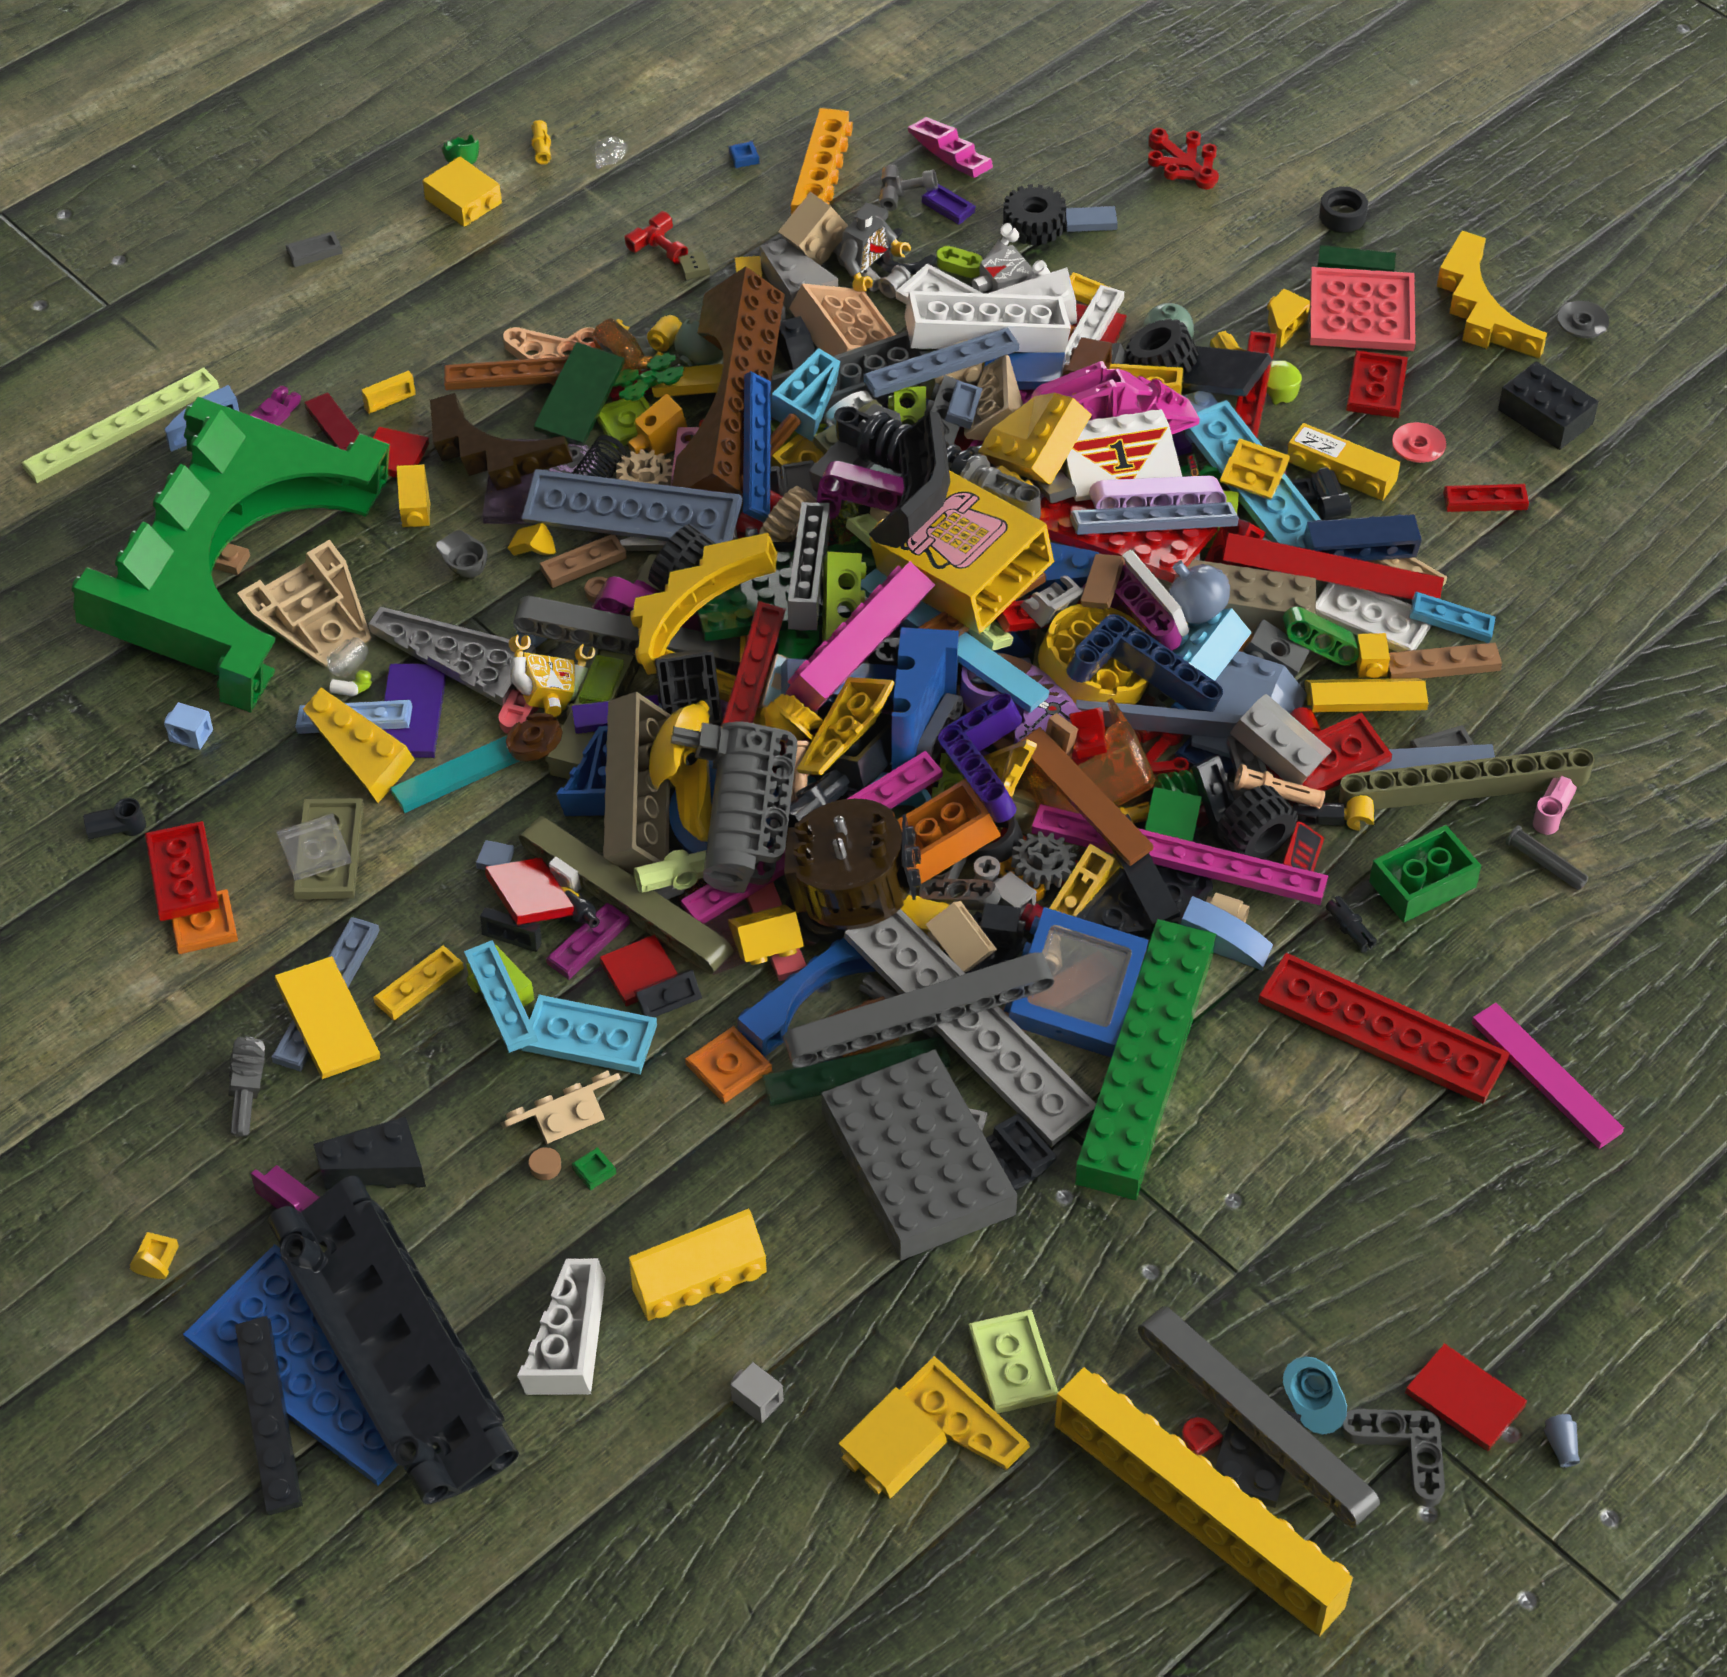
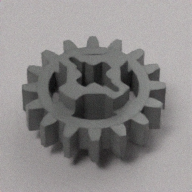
(1043, 860)

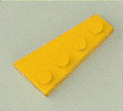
(964, 1415)

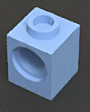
(188, 726)

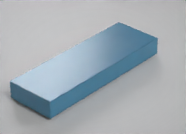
(1452, 617)

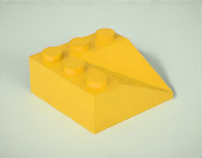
(1037, 436)

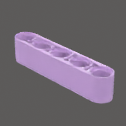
(1156, 492)

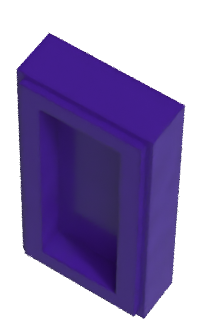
(948, 204)

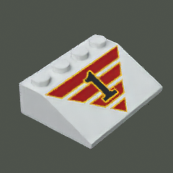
(1122, 449)

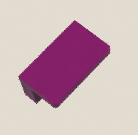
(282, 1189)

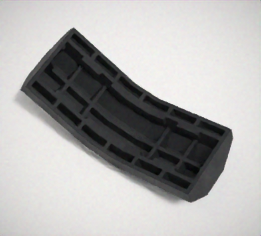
(924, 481)
(686, 680)

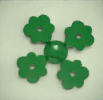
(649, 378)

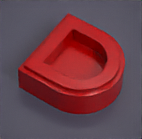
(1200, 1435)

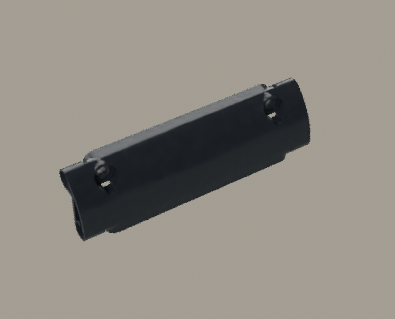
(394, 1342)

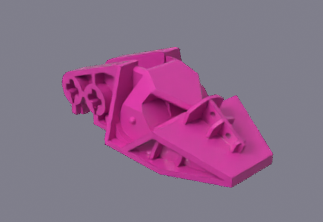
(1118, 392)

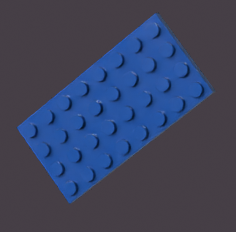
(312, 1378)

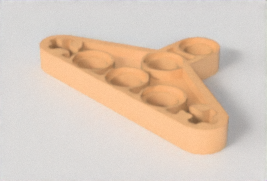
(546, 345)

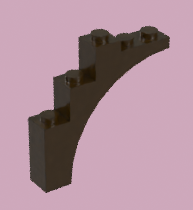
(482, 452)

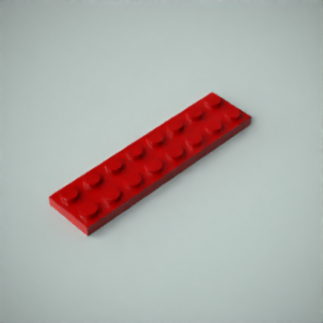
(1384, 1028)

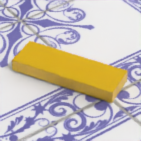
(418, 982)

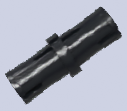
(1351, 923)

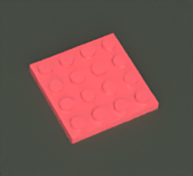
(1362, 309)

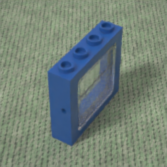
(1092, 982)

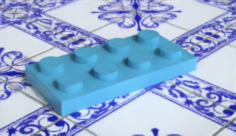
(591, 1034)

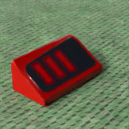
(1304, 848)

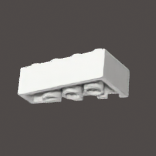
(1050, 284)
(566, 1345)

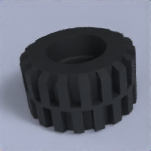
(1164, 345)
(679, 552)
(1257, 822)

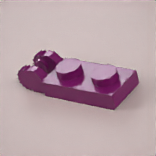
(272, 409)

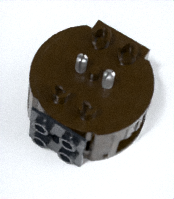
(851, 863)

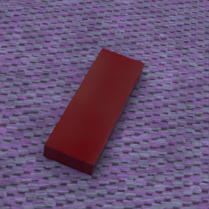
(332, 420)

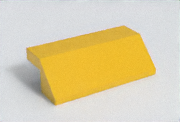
(1366, 695)

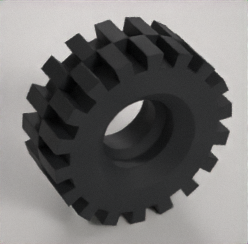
(1037, 226)

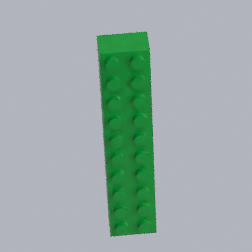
(1145, 1060)

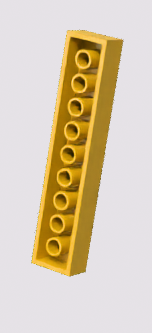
(1203, 1501)

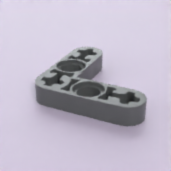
(944, 887)
(1416, 1440)

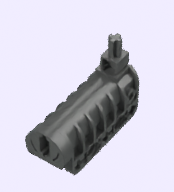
(744, 799)

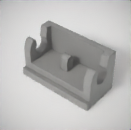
(1052, 600)

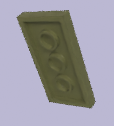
(340, 881)

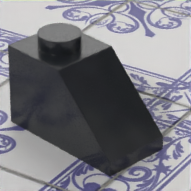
(795, 342)

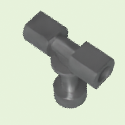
(896, 186)

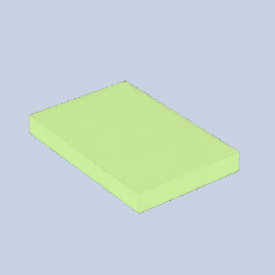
(1013, 1361)

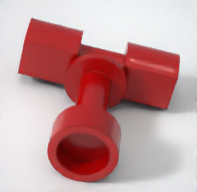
(654, 236)

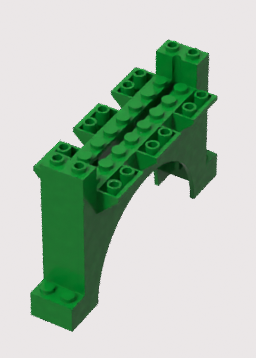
(235, 478)

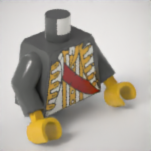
(864, 243)

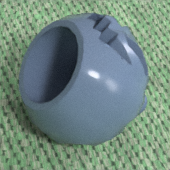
(1200, 591)

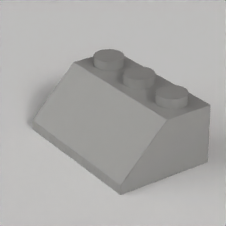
(1280, 740)

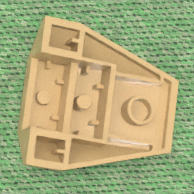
(311, 604)

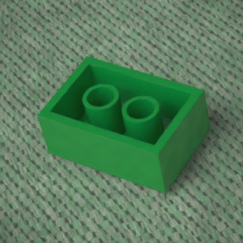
(1424, 873)

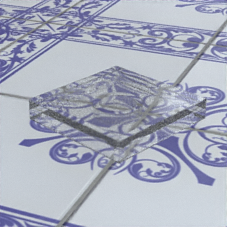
(313, 847)

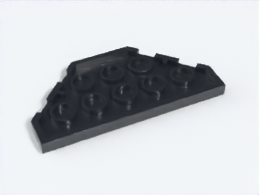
(1119, 908)

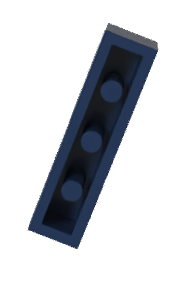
(1365, 537)

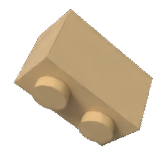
(960, 936)

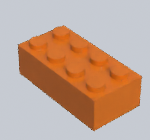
(950, 828)

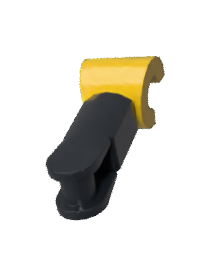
(1357, 809)

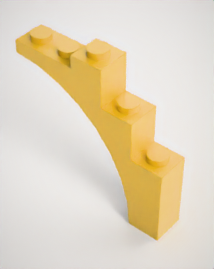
(1472, 301)
(689, 589)

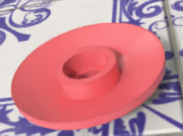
(1419, 442)

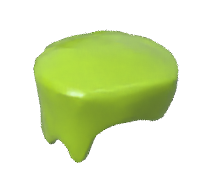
(1283, 382)

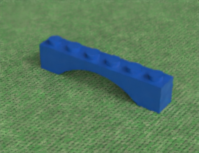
(771, 1017)

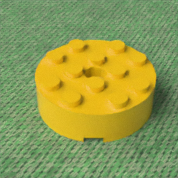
(1059, 644)

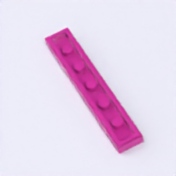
(1548, 1076)

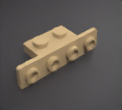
(567, 1113)

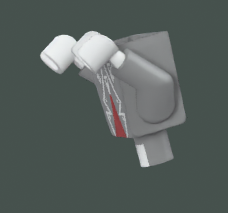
(1005, 265)

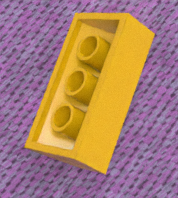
(697, 1265)

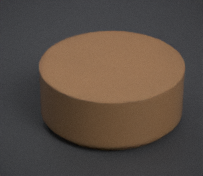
(593, 586)
(545, 1163)

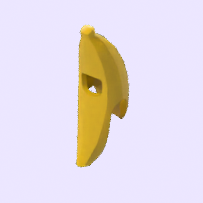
(690, 781)

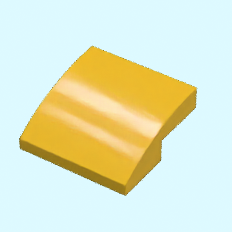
(1255, 469)

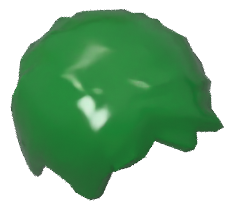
(459, 147)

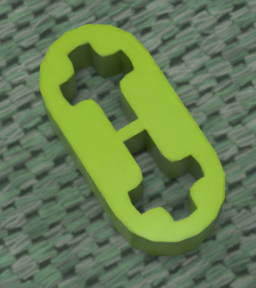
(959, 261)

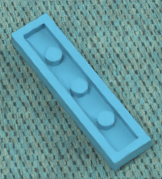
(500, 996)

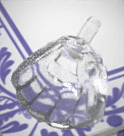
(608, 151)

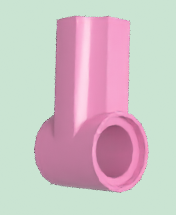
(1553, 805)

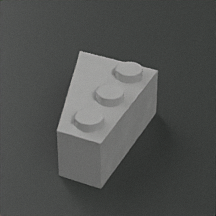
(789, 268)

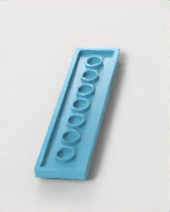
(1282, 516)

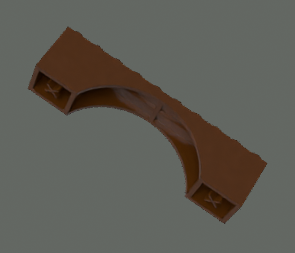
(744, 323)

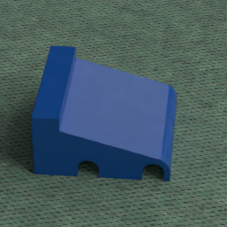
(923, 677)

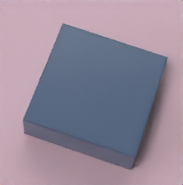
(494, 854)

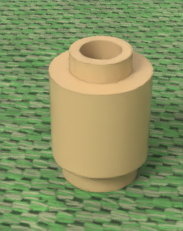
(1230, 905)

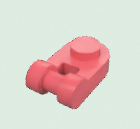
(513, 712)

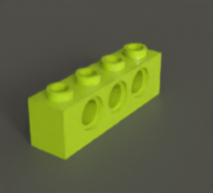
(837, 566)

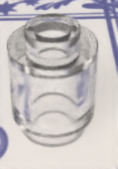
(347, 657)

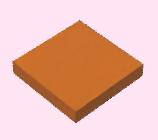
(206, 928)
(728, 1064)

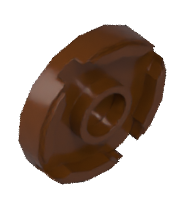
(534, 737)

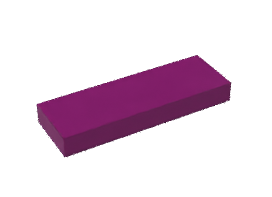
(587, 941)

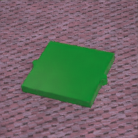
(1173, 813)

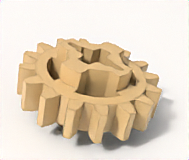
(645, 468)

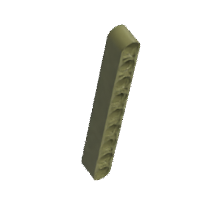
(1468, 778)
(618, 888)

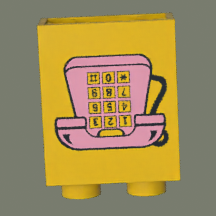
(974, 553)

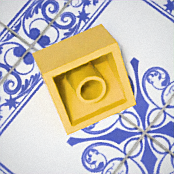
(766, 934)

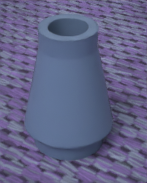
(1563, 1438)

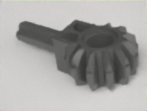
(245, 1080)

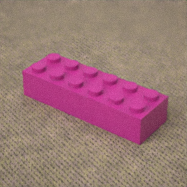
(859, 636)

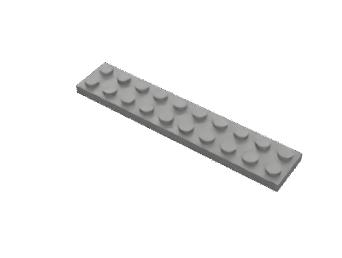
(983, 1039)

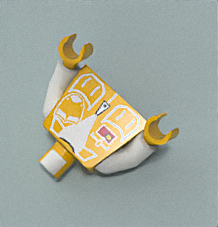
(547, 680)

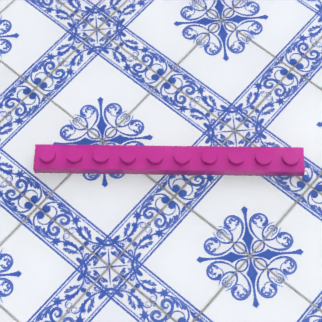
(888, 790)
(1193, 858)

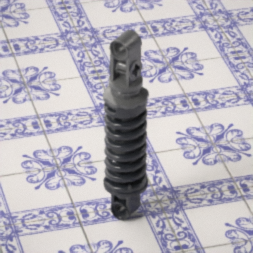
(878, 443)

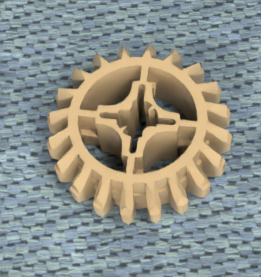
(784, 518)

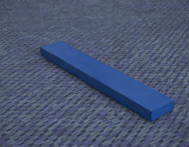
(757, 446)

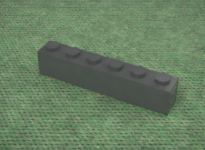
(807, 567)

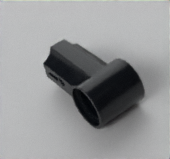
(1331, 499)
(123, 818)

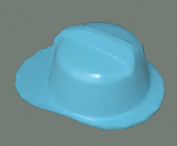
(1315, 1394)

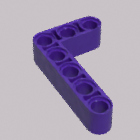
(969, 736)

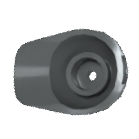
(463, 554)

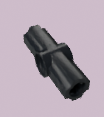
(817, 794)

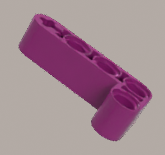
(848, 487)
(619, 597)
(1145, 610)

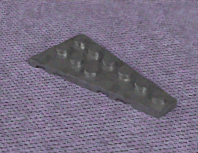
(461, 653)

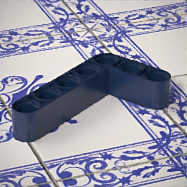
(1146, 658)

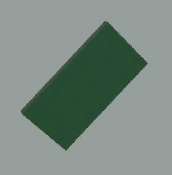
(579, 394)

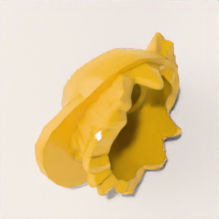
(791, 715)

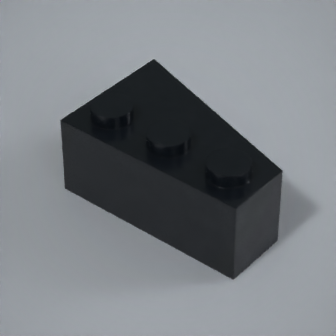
(374, 1154)

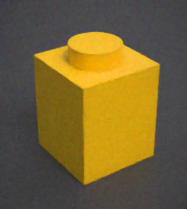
(1373, 655)

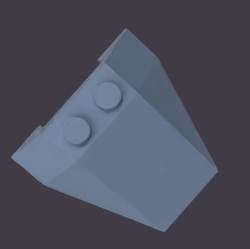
(1243, 683)

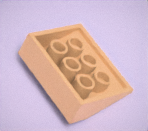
(839, 318)

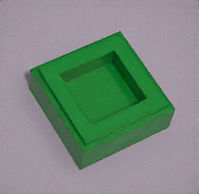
(594, 1168)

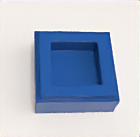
(744, 154)

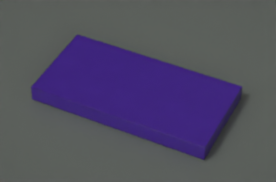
(425, 690)

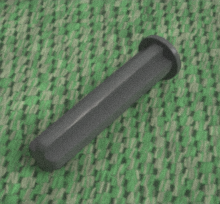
(1547, 858)

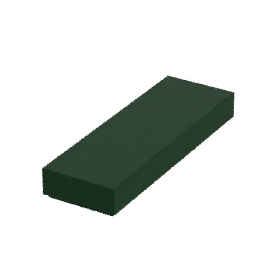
(1356, 259)

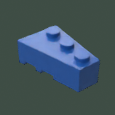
(1070, 562)
(587, 783)

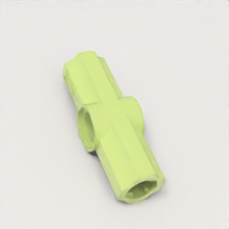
(677, 869)

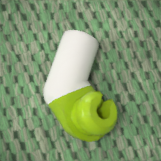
(354, 687)

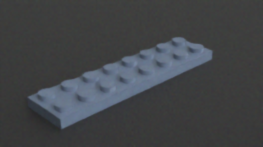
(628, 507)

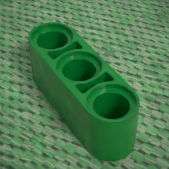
(1313, 626)

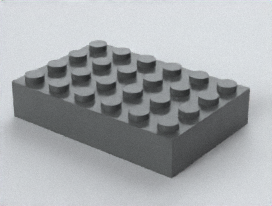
(918, 1154)

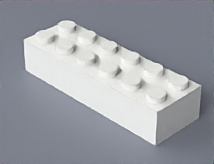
(947, 318)

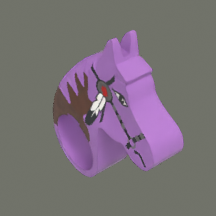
(1057, 702)

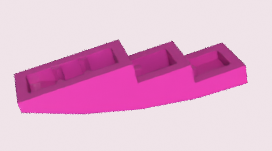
(946, 145)

